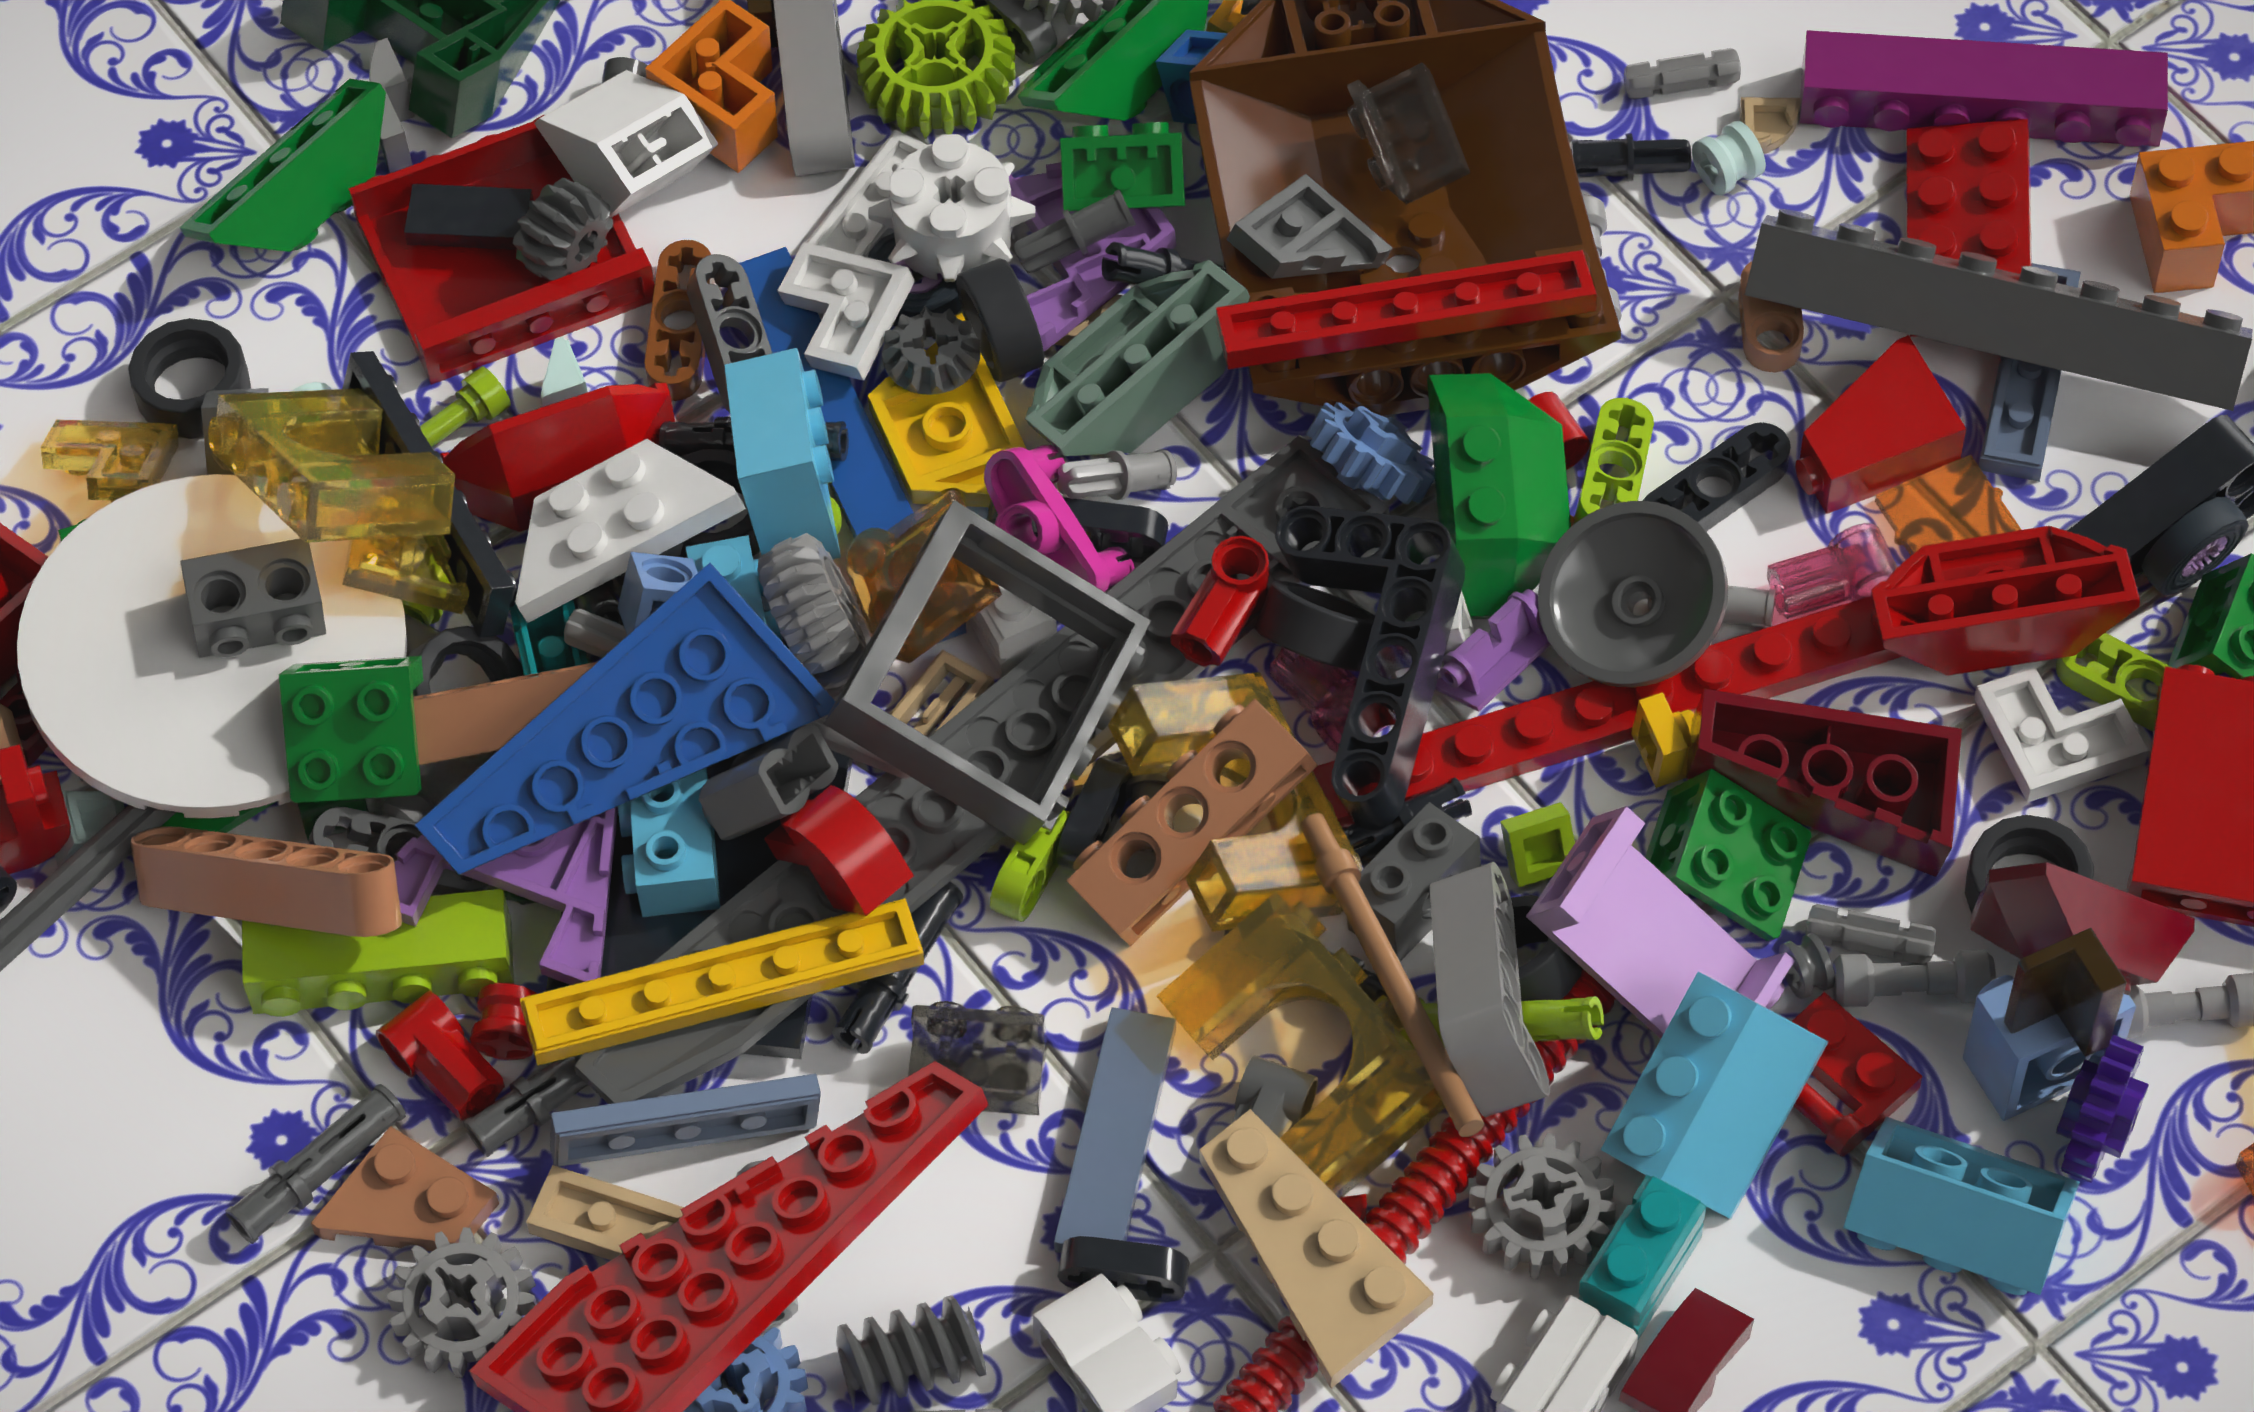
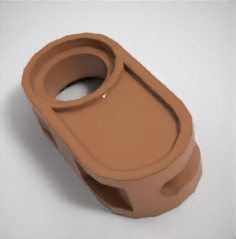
(1762, 316)

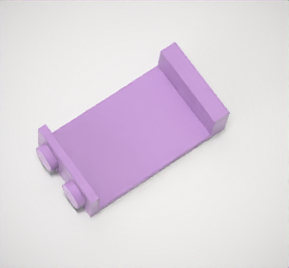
(1640, 929)

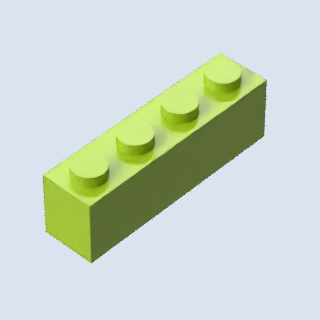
(453, 949)

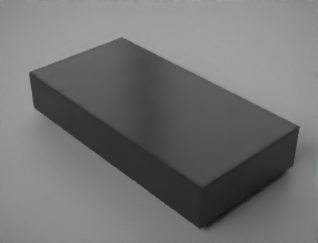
(465, 216)

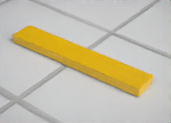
(721, 982)

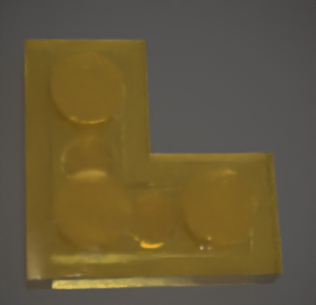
(111, 454)

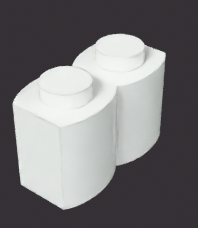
(1103, 1350)

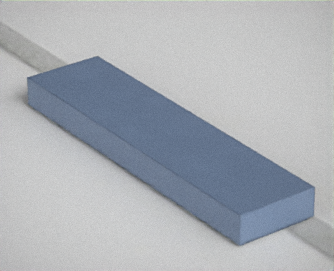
(2022, 410)
(684, 1120)
(1117, 1126)

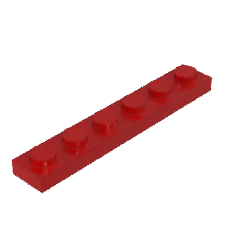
(1405, 309)

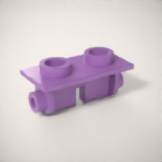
(1495, 658)

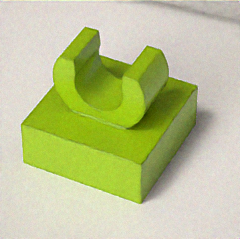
(1537, 843)

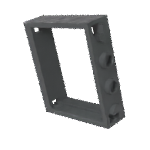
(1046, 587)

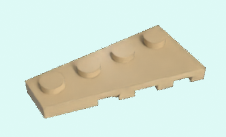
(1327, 1265)

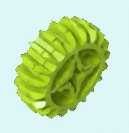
(936, 83)

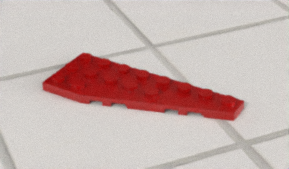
(698, 1293)

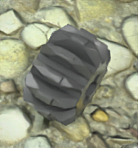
(562, 230)

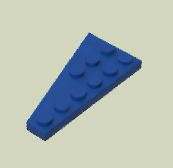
(661, 705)

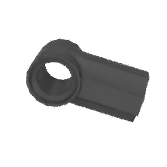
(1275, 1094)

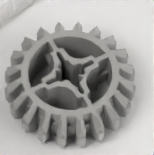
(814, 609)

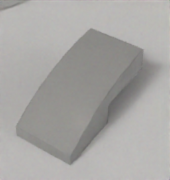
(388, 72)

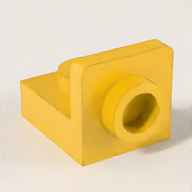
(1662, 739)

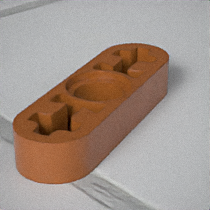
(661, 339)

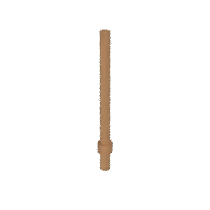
(1341, 877)

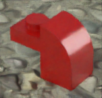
(31, 813)
(843, 850)

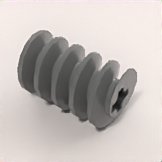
(909, 1350)

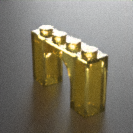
(321, 467)
(1233, 873)
(1277, 961)

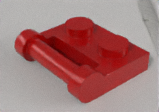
(1857, 1071)

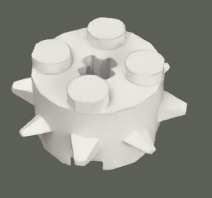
(950, 208)

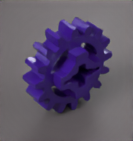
(2102, 1108)

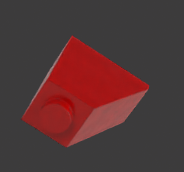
(1880, 432)

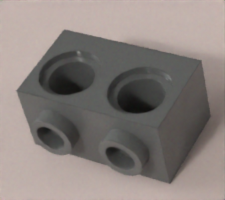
(250, 583)

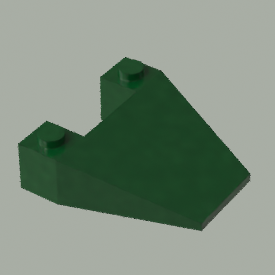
(459, 48)

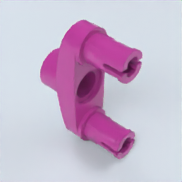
(1024, 490)

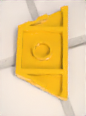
(946, 436)

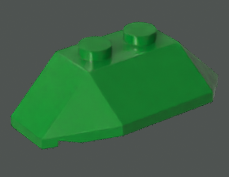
(1111, 62)
(299, 177)
(1496, 484)

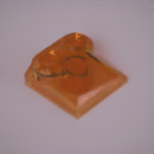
(880, 562)

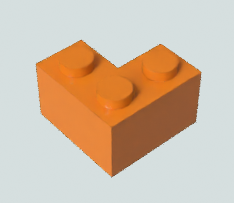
(720, 73)
(2186, 206)

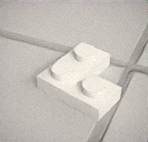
(857, 302)
(2054, 751)

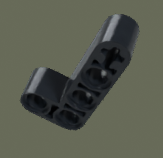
(2204, 466)

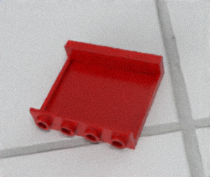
(483, 302)
(2199, 799)

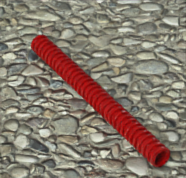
(1399, 1224)

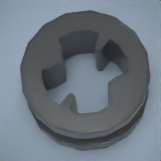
(1811, 966)

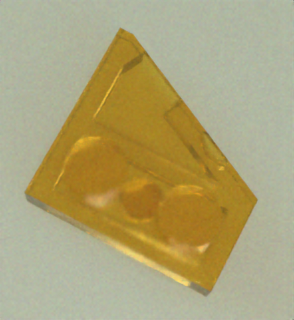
(406, 570)

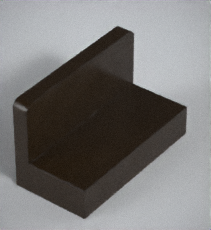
(2075, 983)

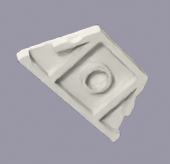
(621, 506)

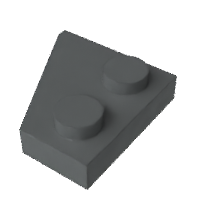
(1307, 234)

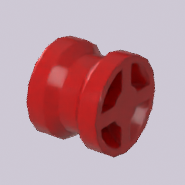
(502, 1028)

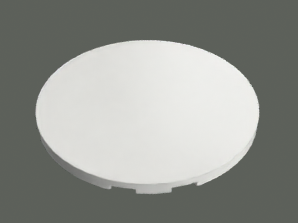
(118, 664)

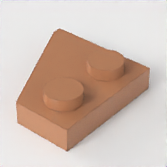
(405, 1197)

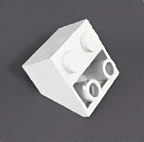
(627, 138)

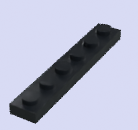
(472, 557)

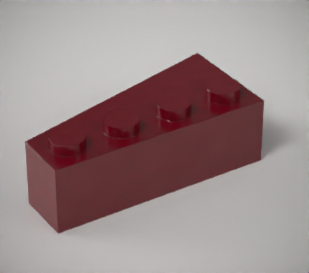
(1837, 771)

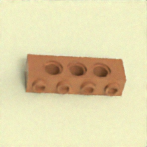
(1275, 770)

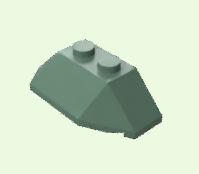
(1135, 364)

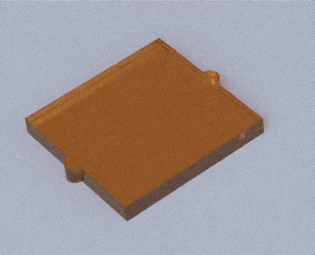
(1945, 506)

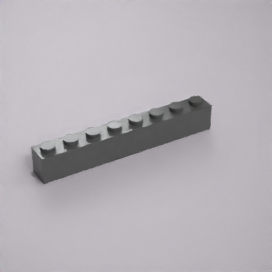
(2000, 310)

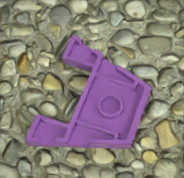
(1083, 287)
(560, 871)

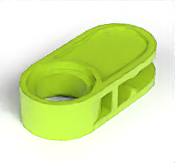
(1027, 872)

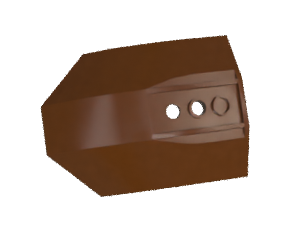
(1276, 109)

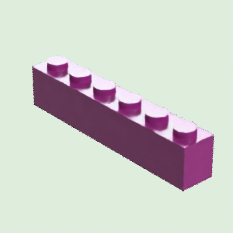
(1941, 82)

